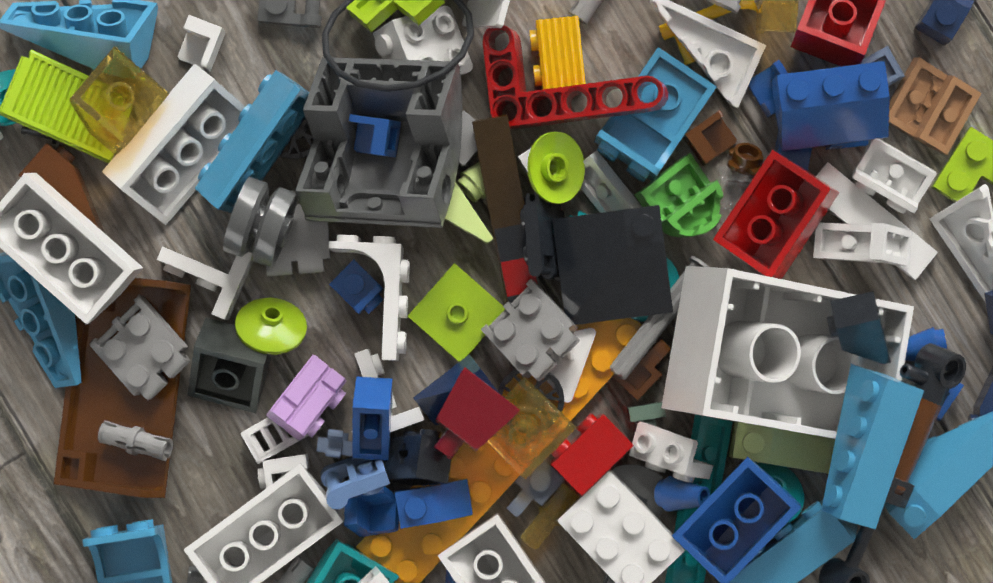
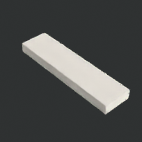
(857, 207)

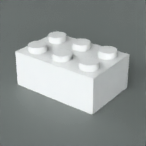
(621, 532)

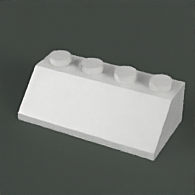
(175, 144)
(63, 248)
(266, 531)
(489, 556)

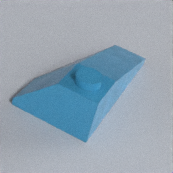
(86, 30)
(45, 320)
(946, 472)

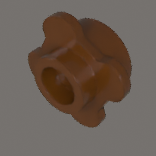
(745, 159)

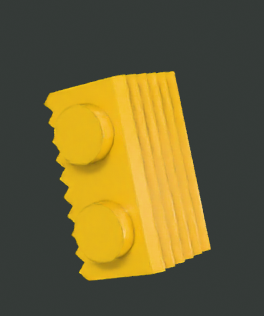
(558, 52)

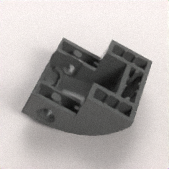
(377, 188)

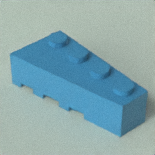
(868, 444)
(799, 548)

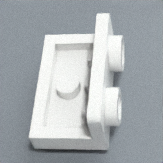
(893, 176)
(668, 451)

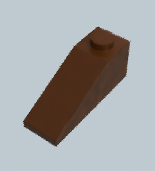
(58, 170)

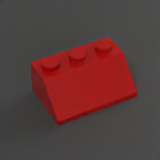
(776, 216)

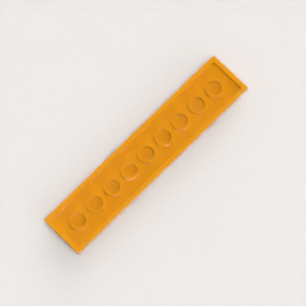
(415, 549)

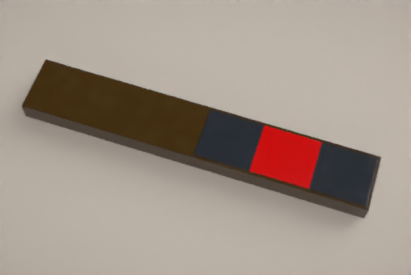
(503, 200)

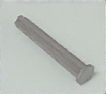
(649, 331)

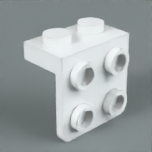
(432, 40)

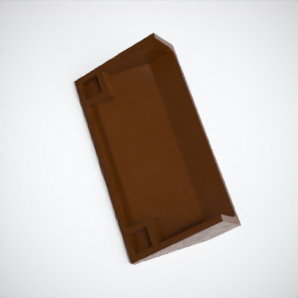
(103, 397)

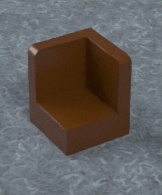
(710, 138)

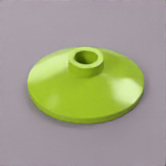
(556, 167)
(270, 326)

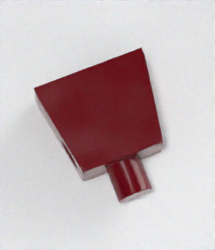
(471, 414)

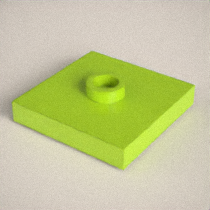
(456, 312)

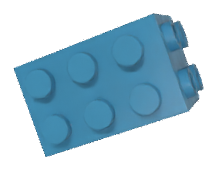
(649, 138)
(130, 554)

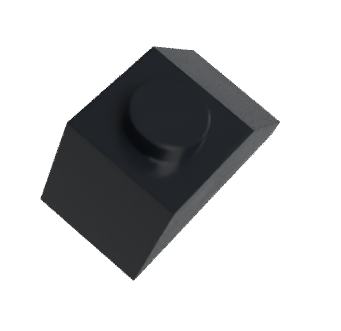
(859, 327)

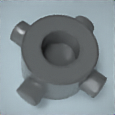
(194, 575)

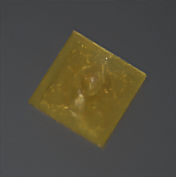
(532, 431)

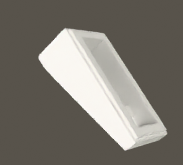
(254, 445)

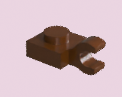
(645, 373)

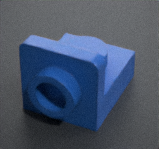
(358, 288)

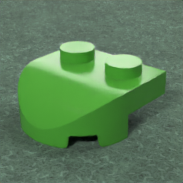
(685, 199)

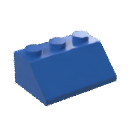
(832, 105)
(737, 521)

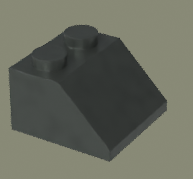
(226, 368)

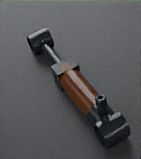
(935, 372)

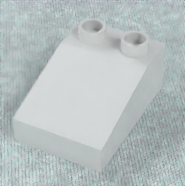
(765, 353)

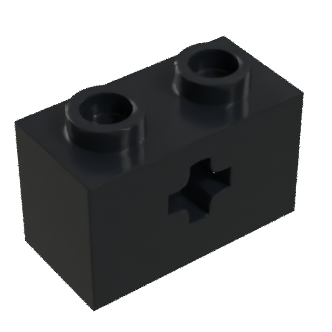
(416, 460)

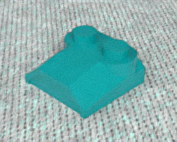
(345, 565)

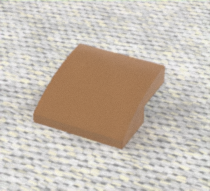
(931, 105)

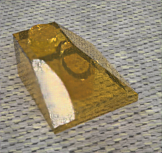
(117, 100)

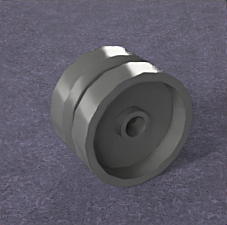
(258, 222)

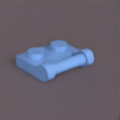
(365, 476)

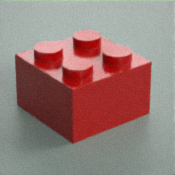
(837, 29)
(590, 452)

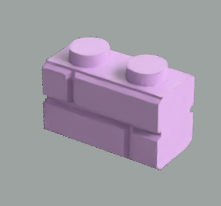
(306, 399)

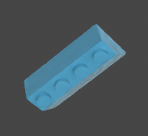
(255, 142)

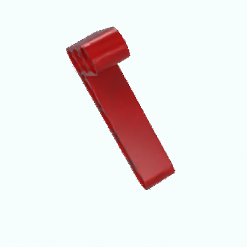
(560, 97)

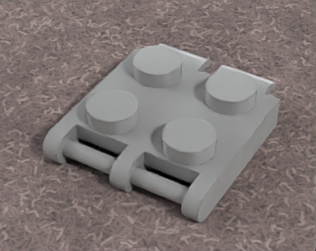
(305, 244)
(532, 331)
(142, 349)

